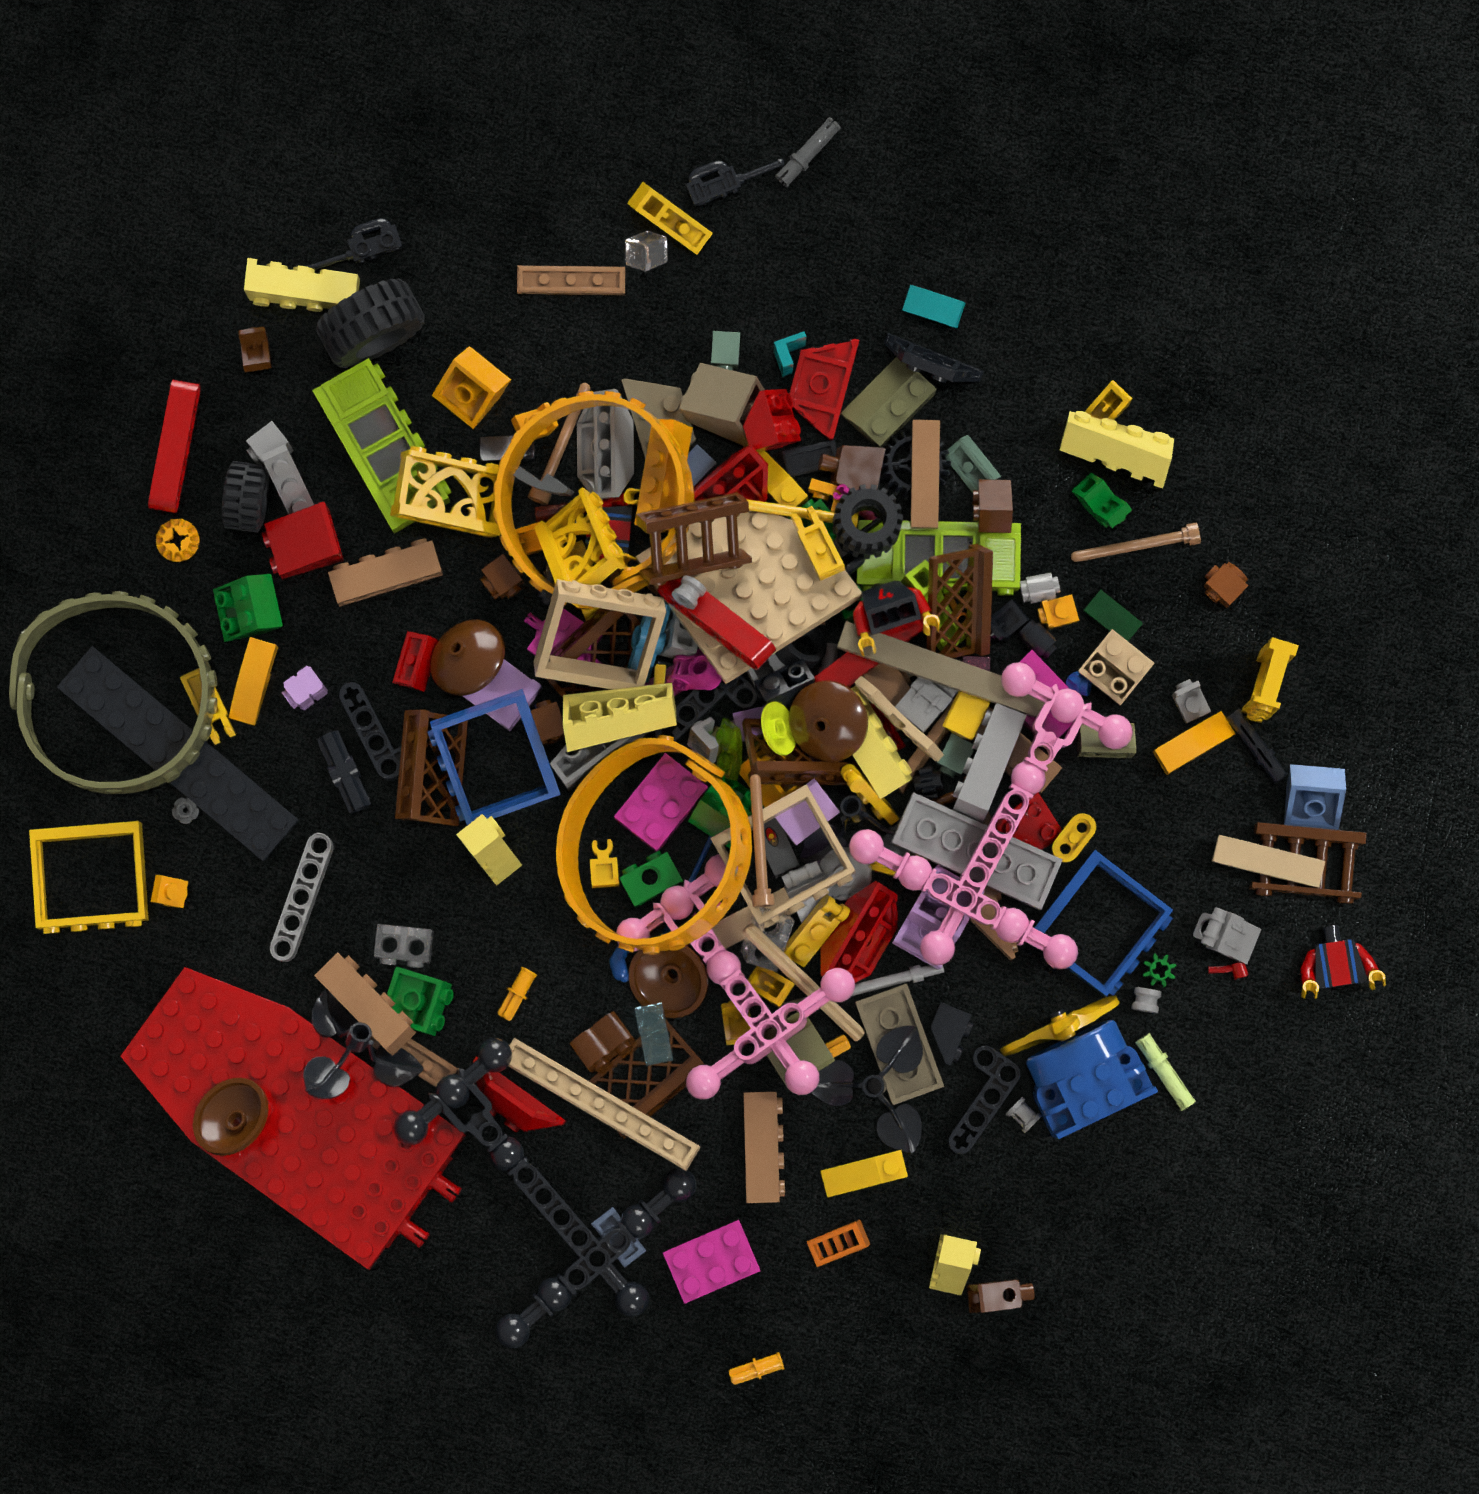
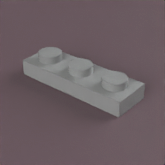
(287, 479)

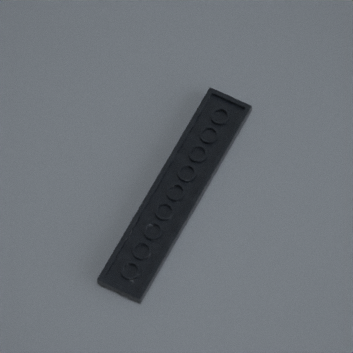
(159, 736)

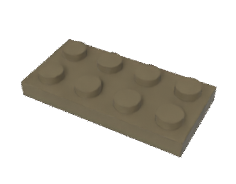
(881, 1015)

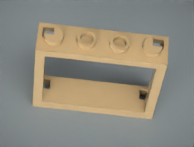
(589, 672)
(816, 891)

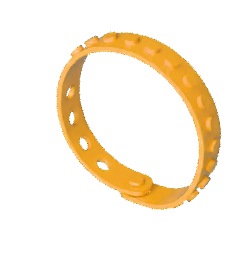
(521, 441)
(579, 808)

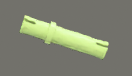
(1158, 1061)

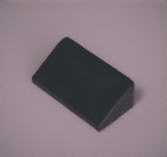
(495, 447)

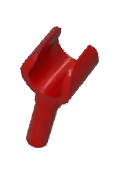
(1238, 969)

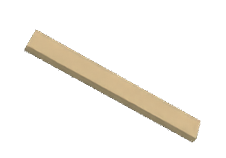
(602, 1105)

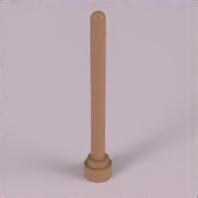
(554, 460)
(1188, 534)
(762, 895)

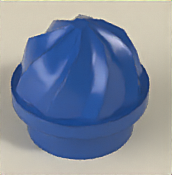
(1079, 683)

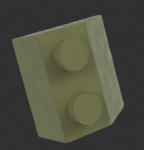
(1091, 746)
(805, 1044)

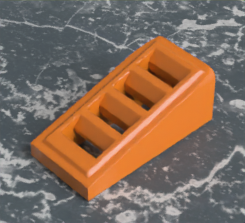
(860, 1234)

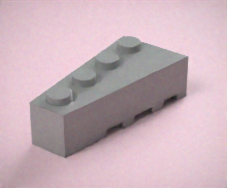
(989, 762)
(576, 765)

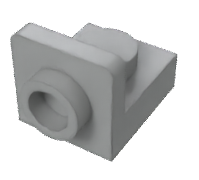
(1190, 701)
(702, 741)

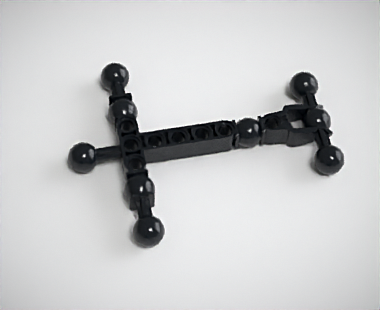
(508, 1156)

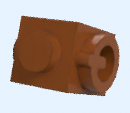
(1225, 584)

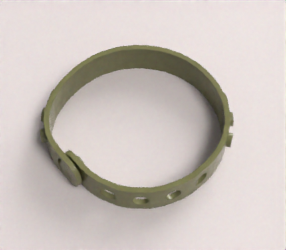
(22, 689)

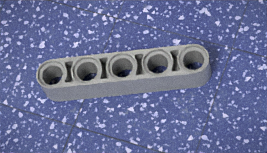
(303, 911)

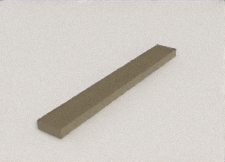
(937, 669)

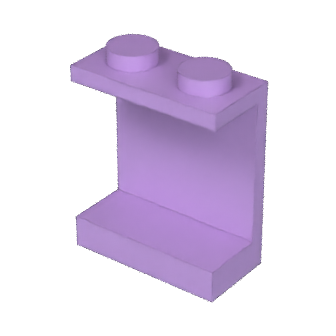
(505, 682)

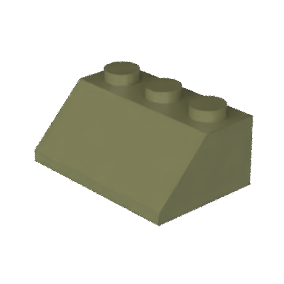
(888, 403)

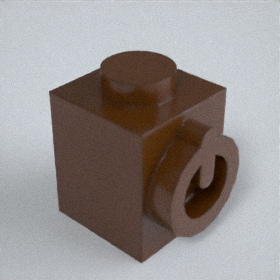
(502, 578)

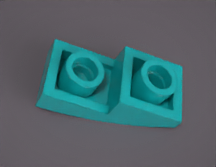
(933, 306)

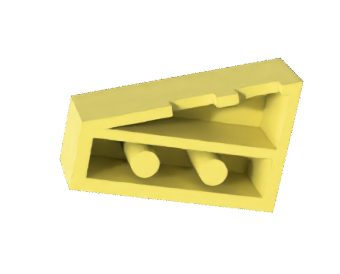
(953, 1264)

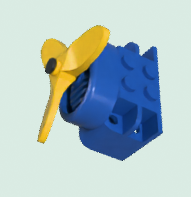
(1085, 1072)

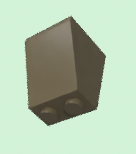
(720, 401)

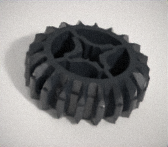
(902, 465)

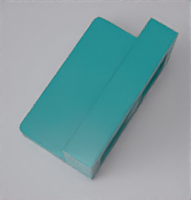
(782, 349)

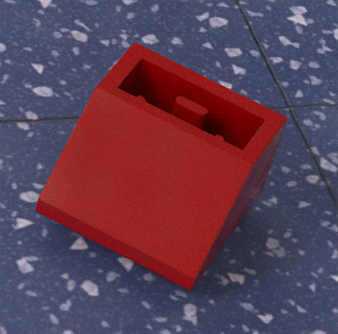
(771, 421)

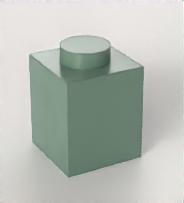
(725, 349)
(955, 756)

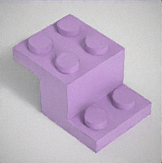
(927, 917)

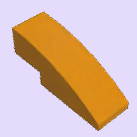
(252, 681)
(1193, 742)

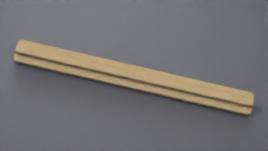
(801, 979)

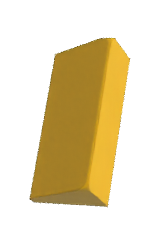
(965, 715)

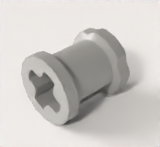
(1024, 1115)

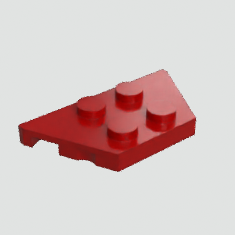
(822, 384)

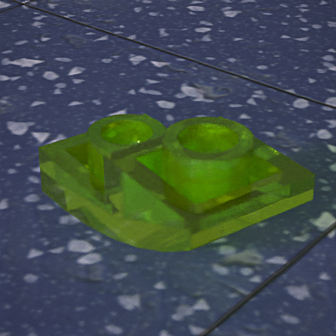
(730, 741)

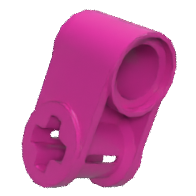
(693, 674)

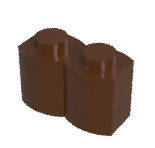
(603, 1042)

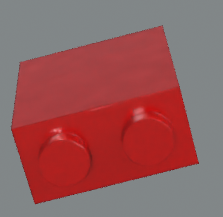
(302, 541)

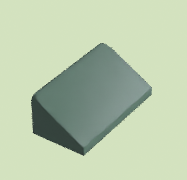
(970, 463)

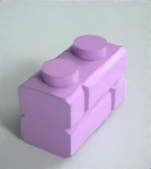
(304, 689)

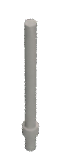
(915, 974)

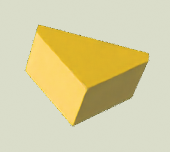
(1110, 402)
(770, 985)

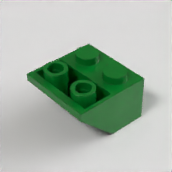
(247, 607)
(711, 812)

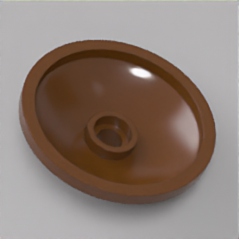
(473, 665)
(843, 718)
(655, 983)
(230, 1116)

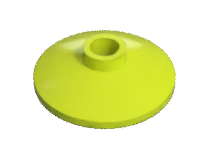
(777, 728)

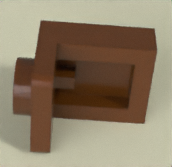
(254, 349)

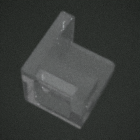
(646, 250)

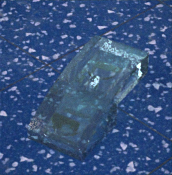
(654, 1034)

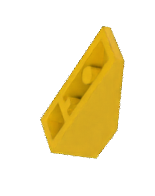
(669, 218)
(781, 486)
(864, 1173)

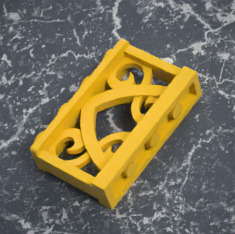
(419, 511)
(563, 529)
(1274, 660)

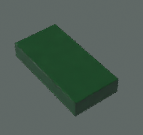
(1112, 615)

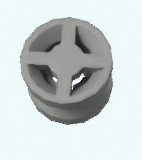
(689, 592)
(1146, 1000)

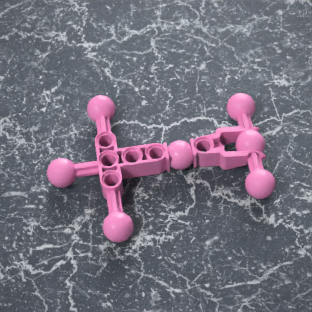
(725, 970)

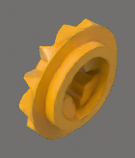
(188, 546)

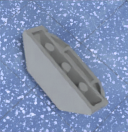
(605, 449)

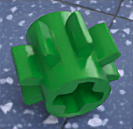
(1155, 977)

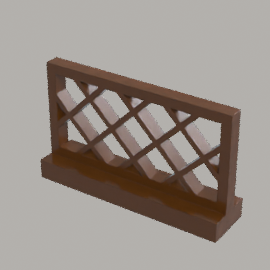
(976, 601)
(587, 636)
(414, 766)
(790, 772)
(664, 1090)

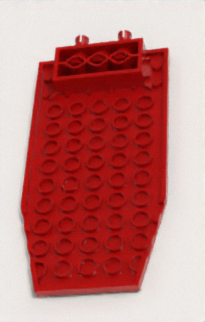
(316, 1157)

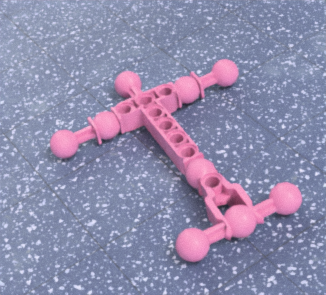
(1026, 779)

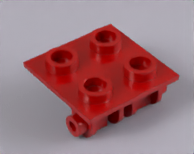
(1037, 825)

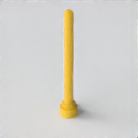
(785, 510)

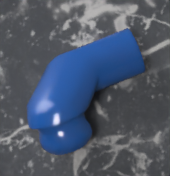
(618, 965)

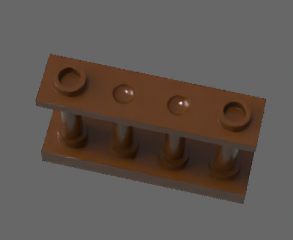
(680, 517)
(1323, 839)

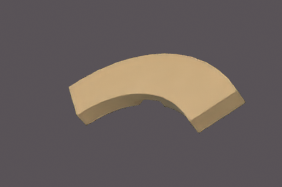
(897, 719)

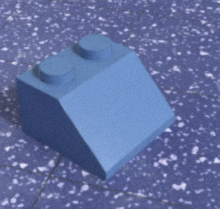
(1314, 797)

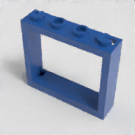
(454, 785)
(1144, 943)

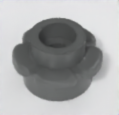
(178, 813)

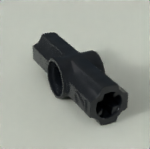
(344, 771)

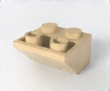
(1116, 667)

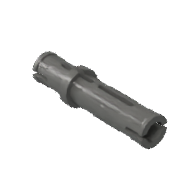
(800, 160)

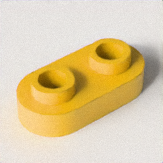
(1073, 838)

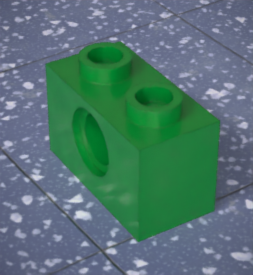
(639, 891)

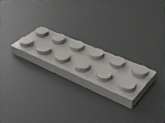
(951, 840)

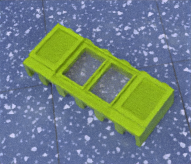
(374, 434)
(919, 544)

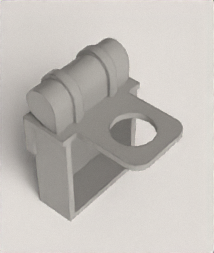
(925, 702)
(801, 880)
(1228, 934)

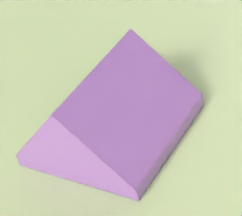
(800, 821)

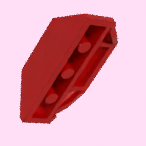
(741, 473)
(864, 934)
(516, 1105)

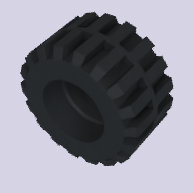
(245, 496)
(873, 501)

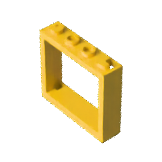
(52, 926)

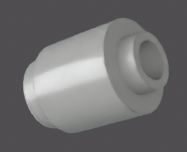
(1039, 588)

